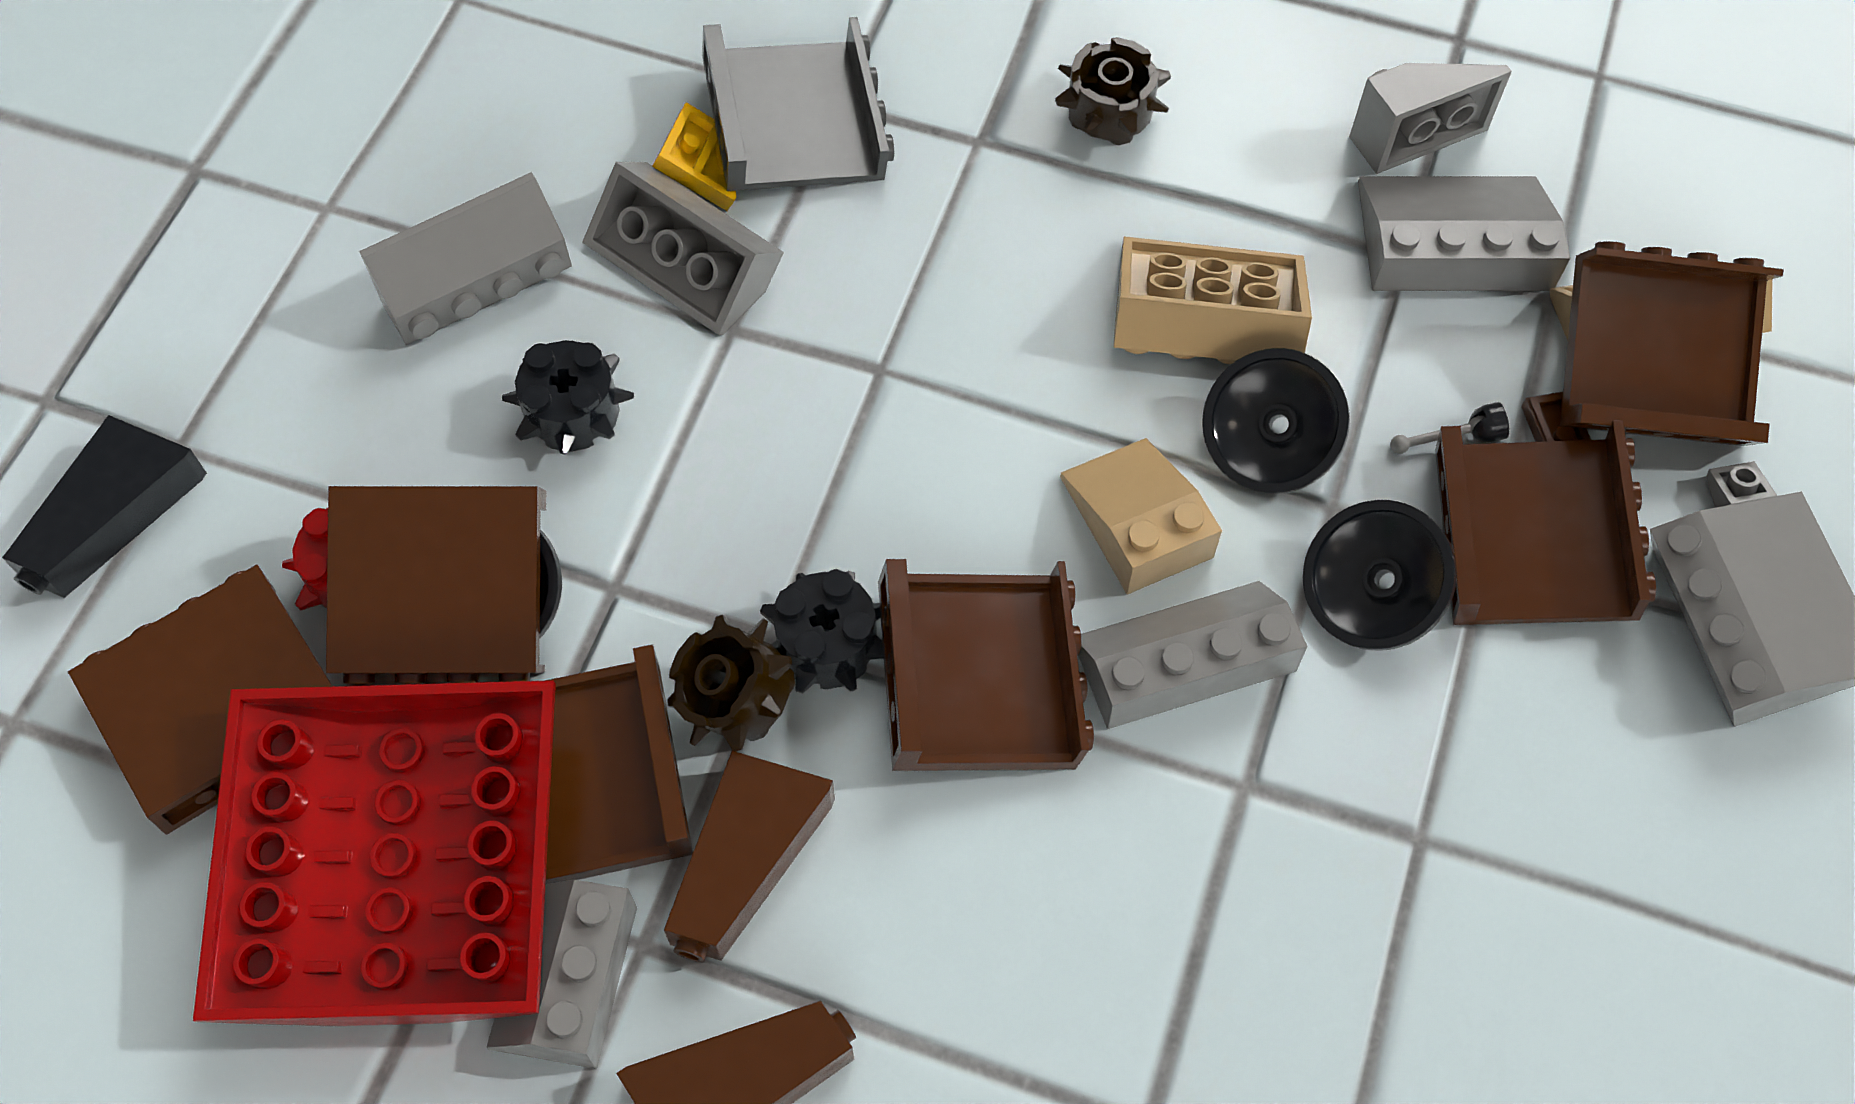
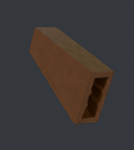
(745, 847)
(751, 1065)

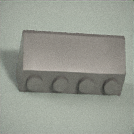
(680, 245)
(467, 258)
(1190, 652)

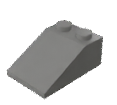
(1424, 109)

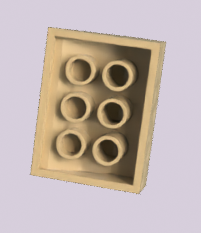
(1209, 300)

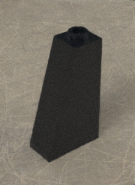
(101, 505)

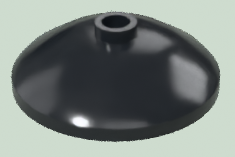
(1255, 394)
(1353, 555)

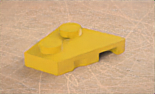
(694, 157)

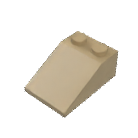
(1143, 514)

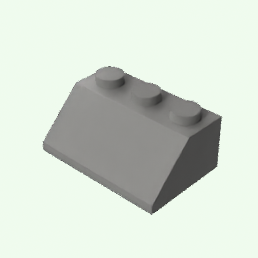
(580, 972)

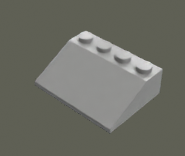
(1461, 233)
(1762, 602)

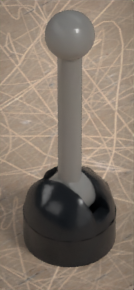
(1486, 424)

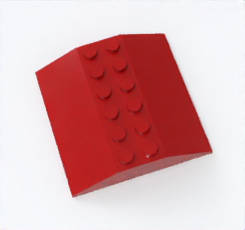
(379, 855)

